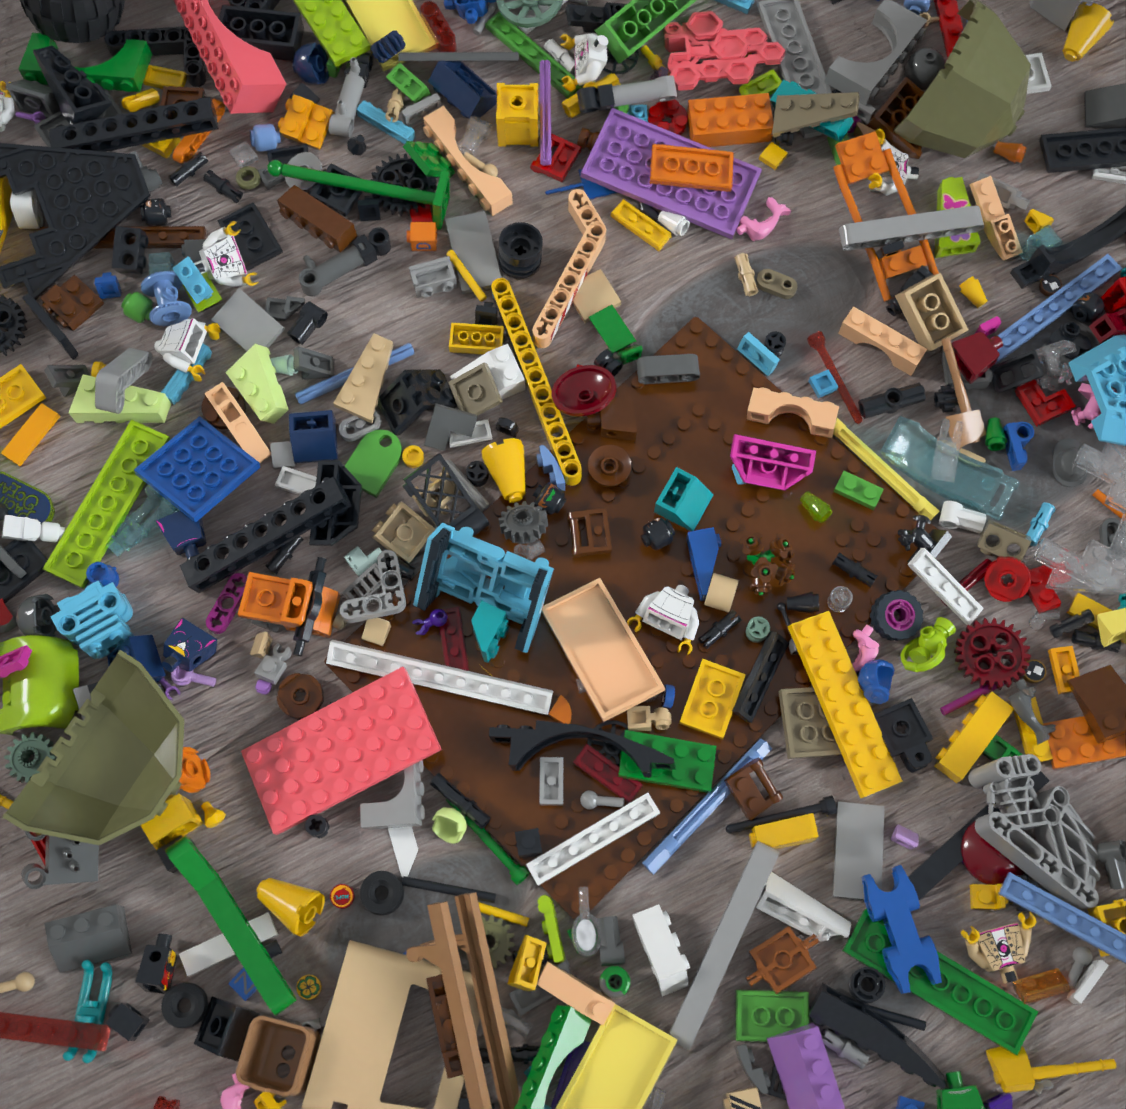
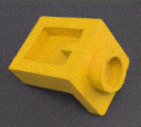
(986, 897)

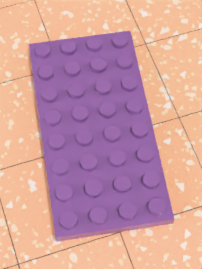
(623, 163)

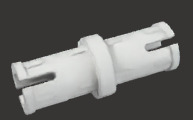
(561, 55)

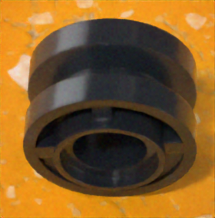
(877, 982)

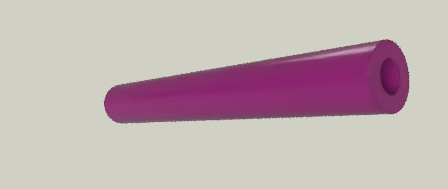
(966, 699)

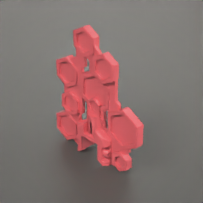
(728, 48)

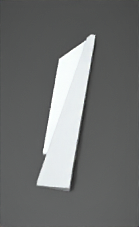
(800, 910)

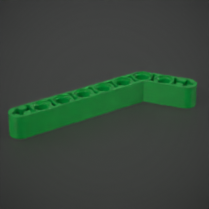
(232, 924)

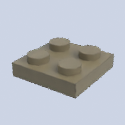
(475, 390)

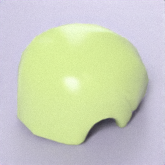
(449, 825)

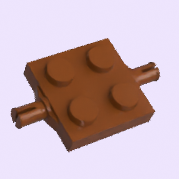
(782, 960)

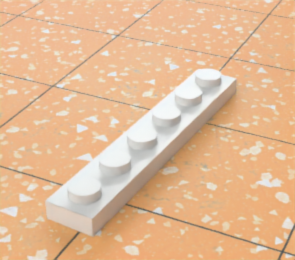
(593, 839)

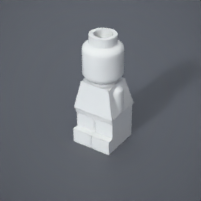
(30, 529)

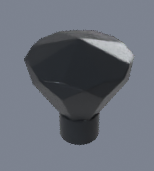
(356, 145)

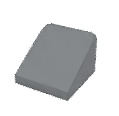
(282, 454)

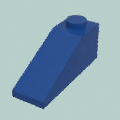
(703, 550)

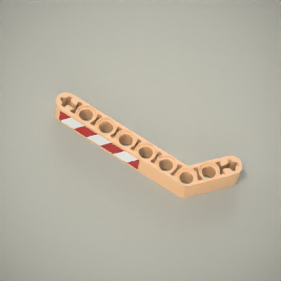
(571, 274)

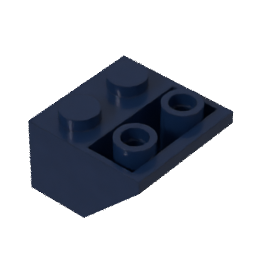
(313, 436)
(143, 650)

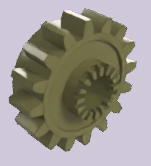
(501, 937)

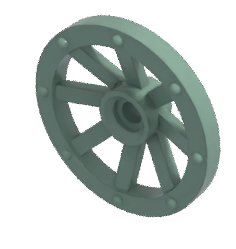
(527, 5)

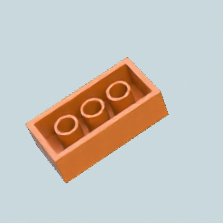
(730, 120)

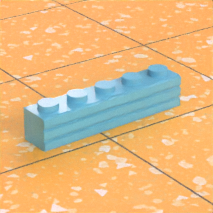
(377, 118)
(180, 380)

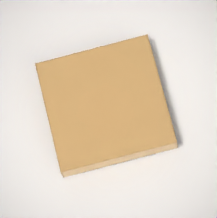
(594, 295)

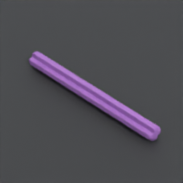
(545, 112)

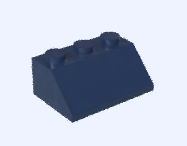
(463, 88)

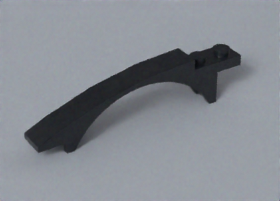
(1056, 259)
(528, 741)

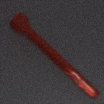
(817, 342)

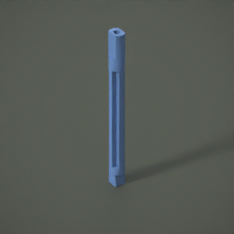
(700, 812)

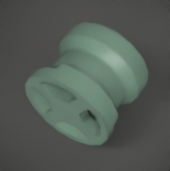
(759, 625)

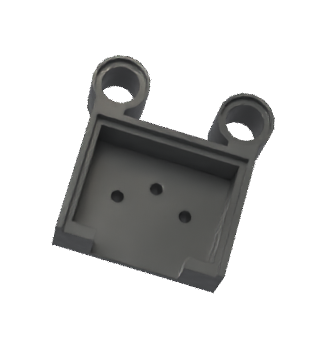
(64, 862)

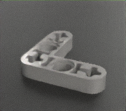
(384, 599)

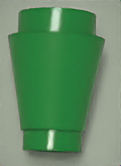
(995, 435)

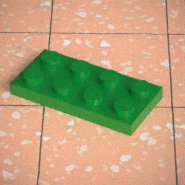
(692, 760)

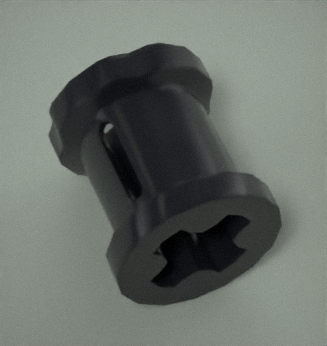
(309, 825)

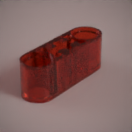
(438, 27)

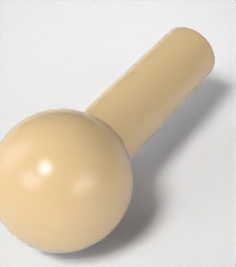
(489, 169)
(22, 982)

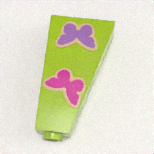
(953, 195)

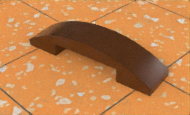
(444, 1026)

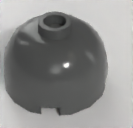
(924, 67)
(34, 616)

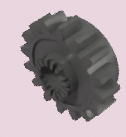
(523, 523)

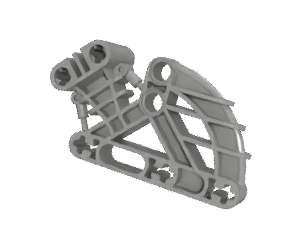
(1063, 851)

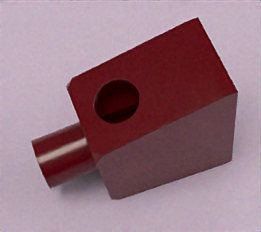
(976, 354)

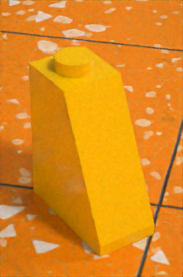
(786, 832)

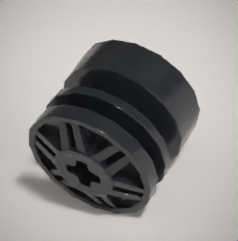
(520, 250)

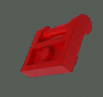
(561, 160)

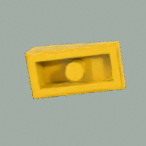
(527, 964)

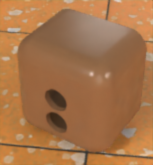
(264, 1051)

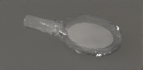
(585, 928)

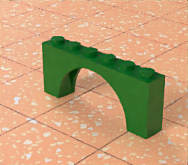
(122, 72)

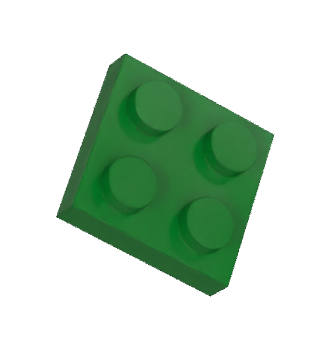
(428, 158)

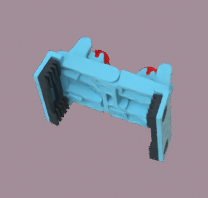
(467, 573)

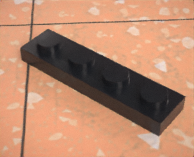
(760, 676)

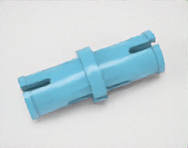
(1040, 522)

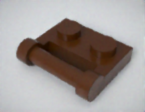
(597, 532)
(746, 791)

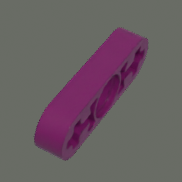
(215, 615)

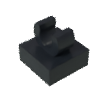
(369, 209)
(486, 314)

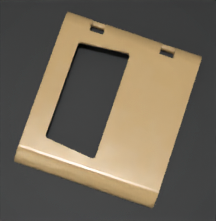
(365, 1028)

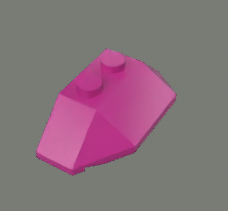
(770, 462)

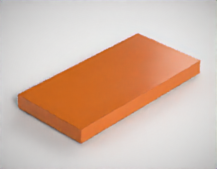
(691, 167)

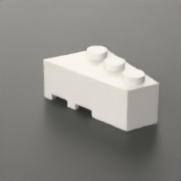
(662, 949)

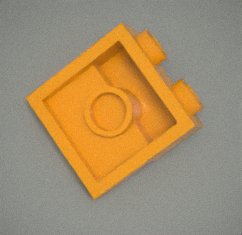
(305, 122)

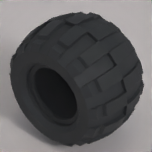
(74, 19)

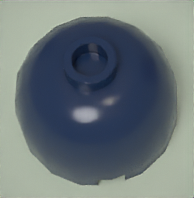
(311, 64)

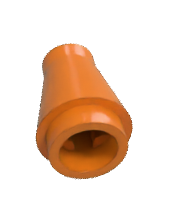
(1011, 151)

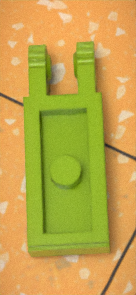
(551, 928)

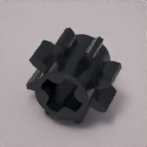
(945, 398)

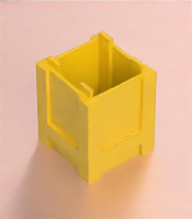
(517, 114)

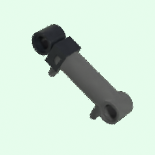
(361, 252)

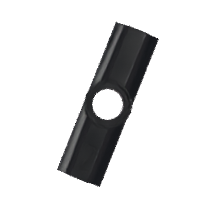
(880, 404)

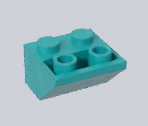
(683, 499)
(489, 627)

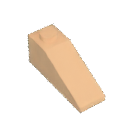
(575, 993)

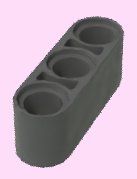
(668, 368)

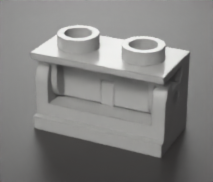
(433, 277)

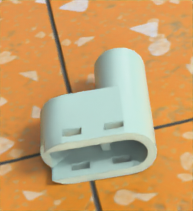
(359, 561)

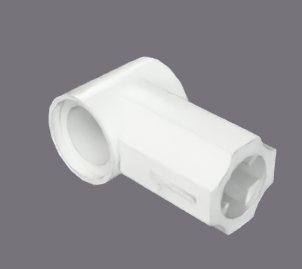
(955, 516)

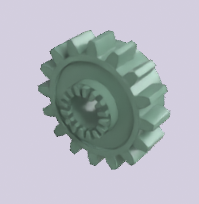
(21, 753)

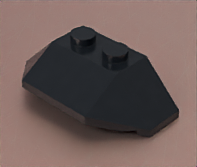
(346, 521)

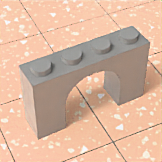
(401, 811)

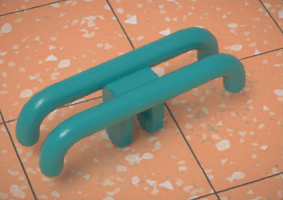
(89, 1010)

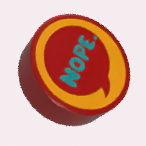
(342, 896)

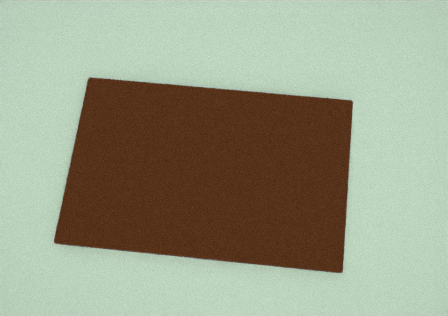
(687, 429)

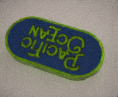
(25, 499)

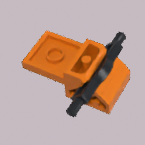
(295, 603)

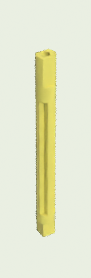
(918, 502)

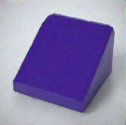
(1000, 1101)

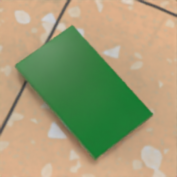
(612, 329)

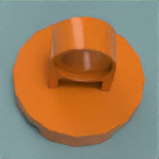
(194, 771)

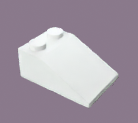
(503, 369)

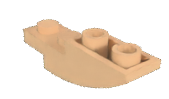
(997, 225)
(237, 422)

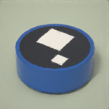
(668, 696)

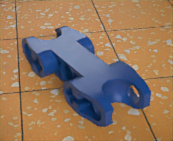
(906, 947)

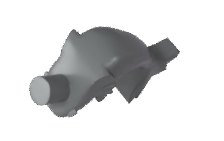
(1022, 705)

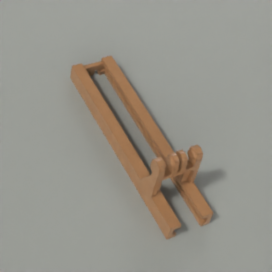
(445, 955)

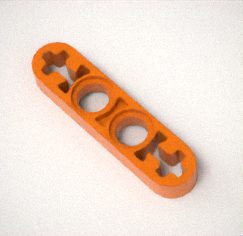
(191, 143)

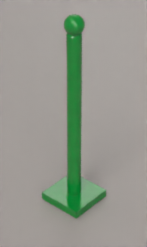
(438, 200)

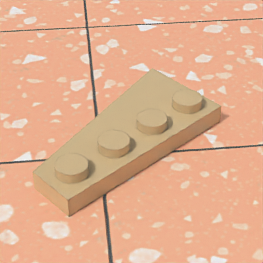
(362, 388)

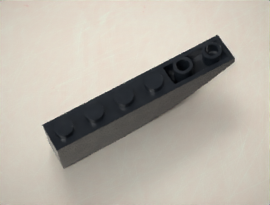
(873, 1033)

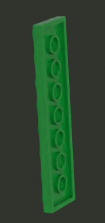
(960, 993)

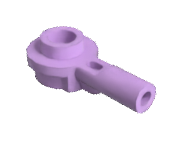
(182, 678)

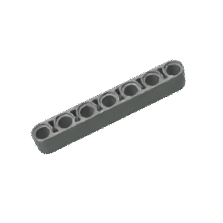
(911, 228)

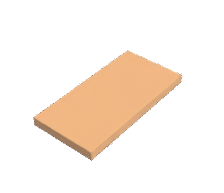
(602, 649)

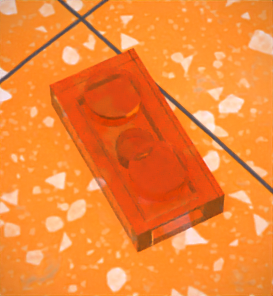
(1041, 986)

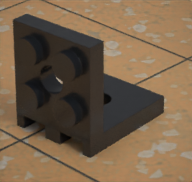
(417, 392)

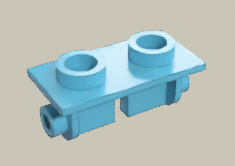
(193, 280)

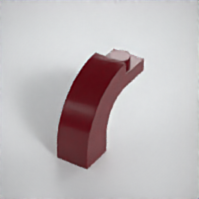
(1109, 325)

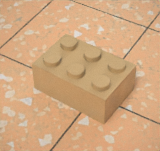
(931, 312)

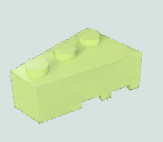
(258, 384)

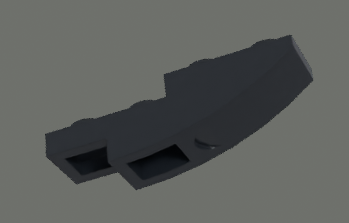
(589, 16)

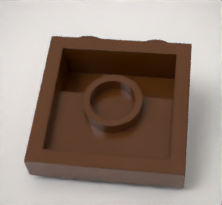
(71, 302)

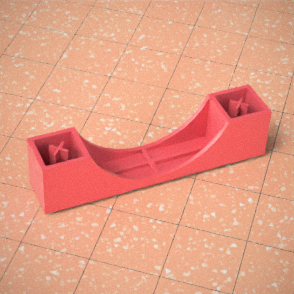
(241, 72)

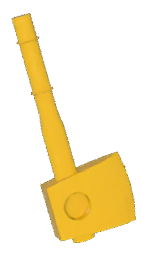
(1016, 1074)

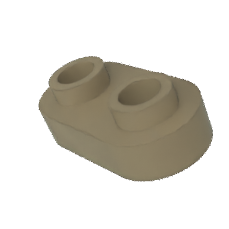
(776, 284)

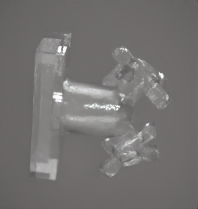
(1051, 357)

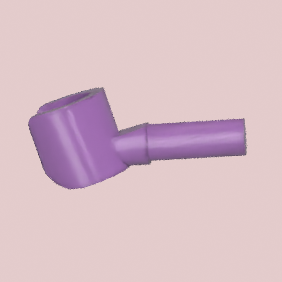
(36, 117)
(263, 687)
(168, 688)

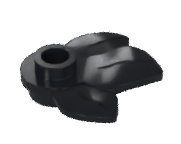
(1071, 332)

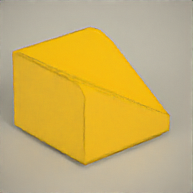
(1036, 220)

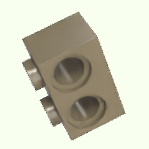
(1006, 537)

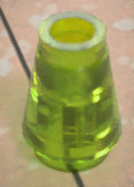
(816, 507)

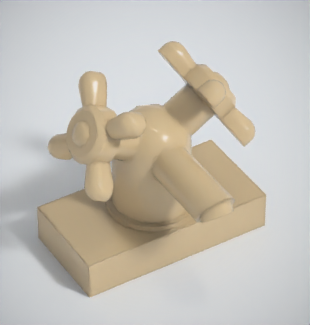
(431, 499)

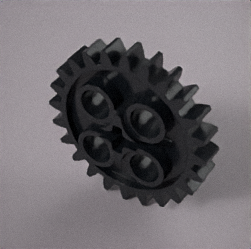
(413, 180)
(13, 324)

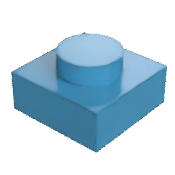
(823, 383)

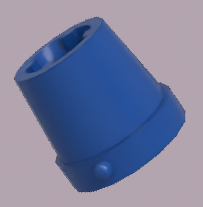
(103, 573)

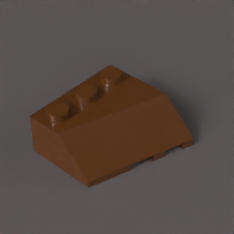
(893, 112)

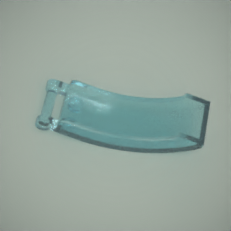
(975, 482)

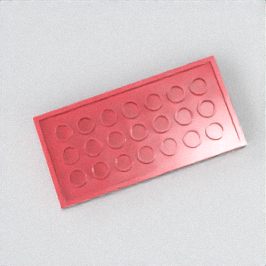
(340, 750)

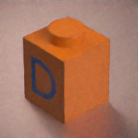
(422, 236)

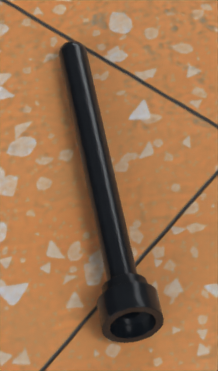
(825, 806)

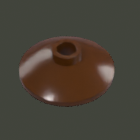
(609, 456)

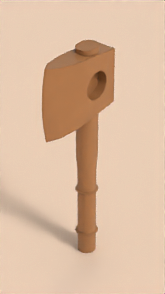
(972, 421)

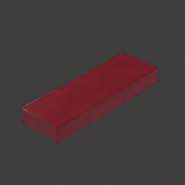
(453, 640)
(606, 773)

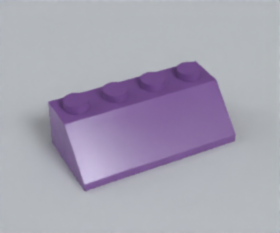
(805, 1069)

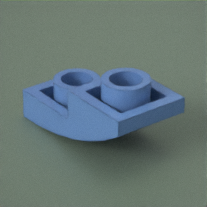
(551, 466)

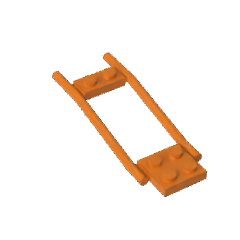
(859, 160)

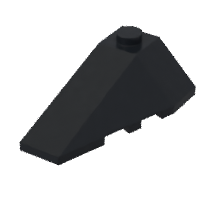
(73, 91)

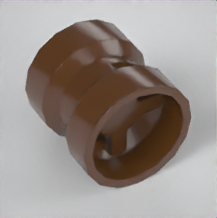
(587, 139)

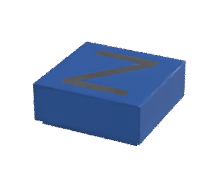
(243, 985)

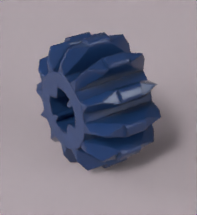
(388, 46)

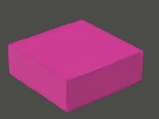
(990, 326)

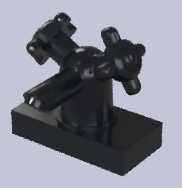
(932, 542)

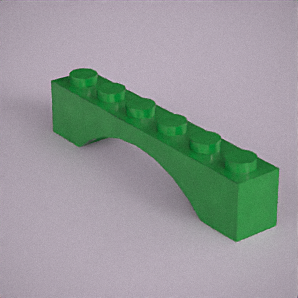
(563, 1034)

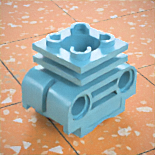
(95, 619)

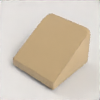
(376, 631)
(261, 645)

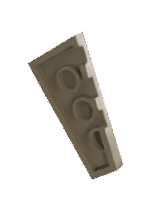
(812, 109)

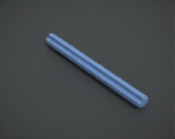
(339, 380)

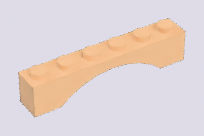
(490, 190)

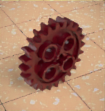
(997, 672)

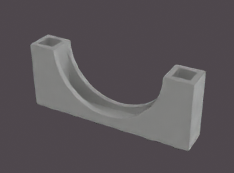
(902, 30)

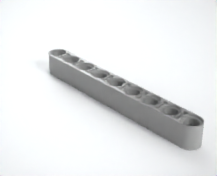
(723, 944)

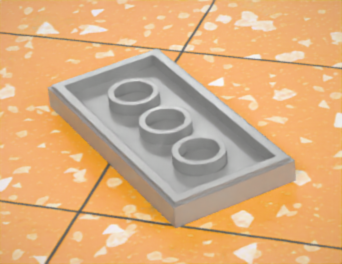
(474, 246)
(857, 848)

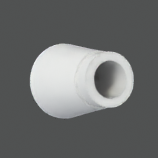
(675, 223)

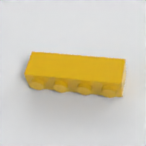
(973, 737)

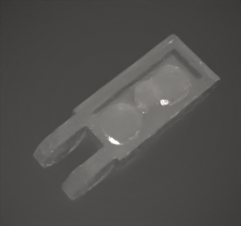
(947, 452)

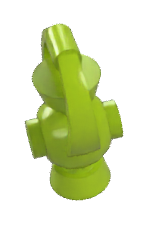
(929, 643)

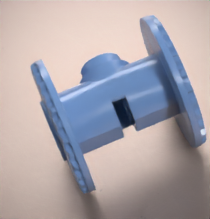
(164, 288)

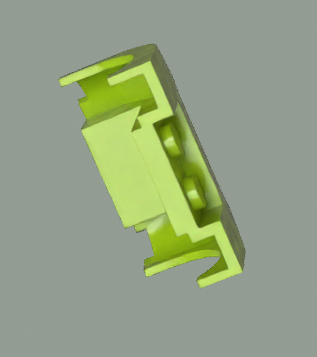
(44, 689)

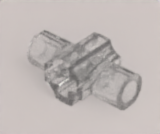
(531, 550)

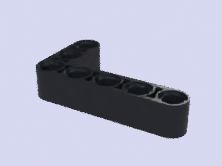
(164, 42)

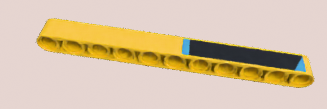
(539, 388)

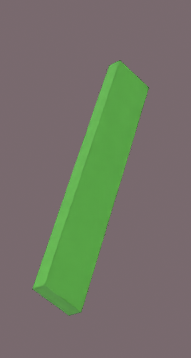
(528, 51)

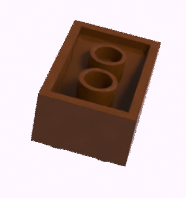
(1102, 702)

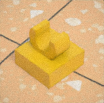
(266, 1101)

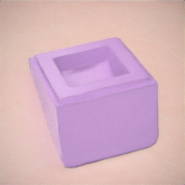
(905, 837)

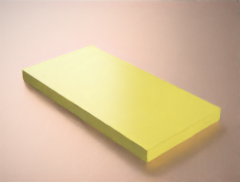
(381, 17)
(619, 1065)

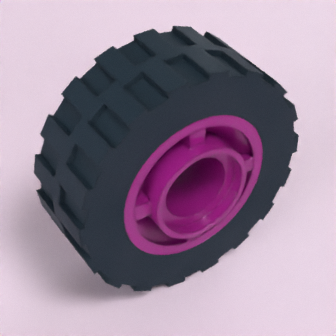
(883, 615)

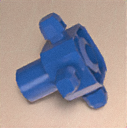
(469, 9)

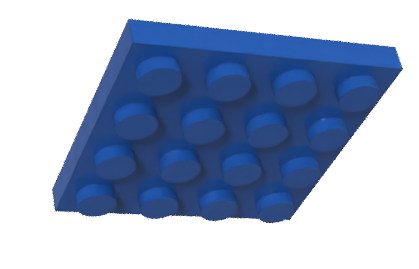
(197, 469)

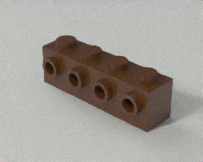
(317, 218)

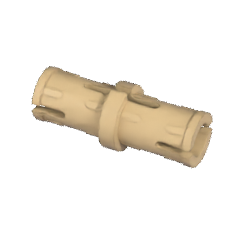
(395, 106)
(746, 274)

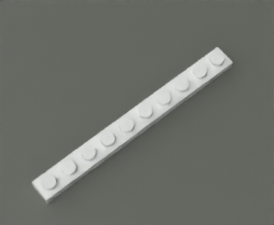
(441, 677)

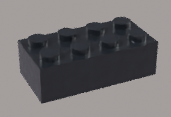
(265, 29)

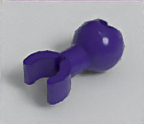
(436, 618)

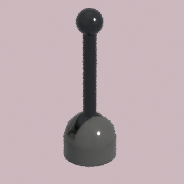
(781, 607)

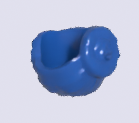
(876, 680)

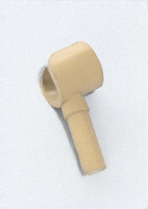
(929, 19)

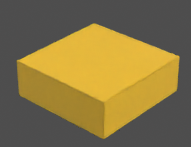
(773, 156)

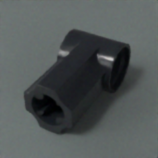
(310, 318)

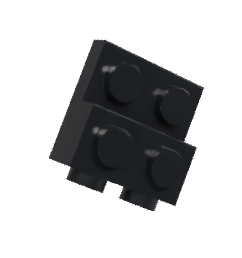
(336, 198)

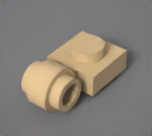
(640, 718)

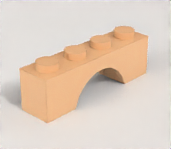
(865, 329)
(767, 404)

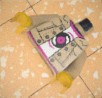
(1001, 946)

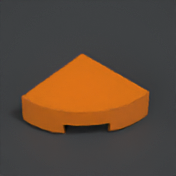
(561, 711)

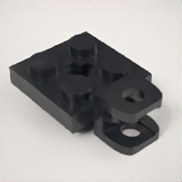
(916, 735)

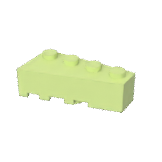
(139, 405)

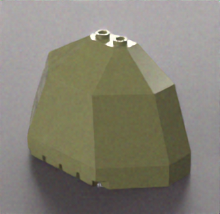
(977, 92)
(113, 766)

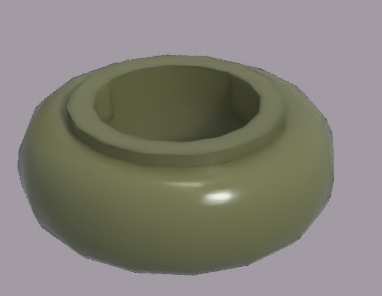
(245, 171)

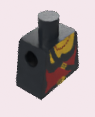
(157, 966)

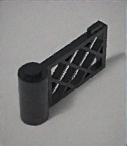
(470, 517)

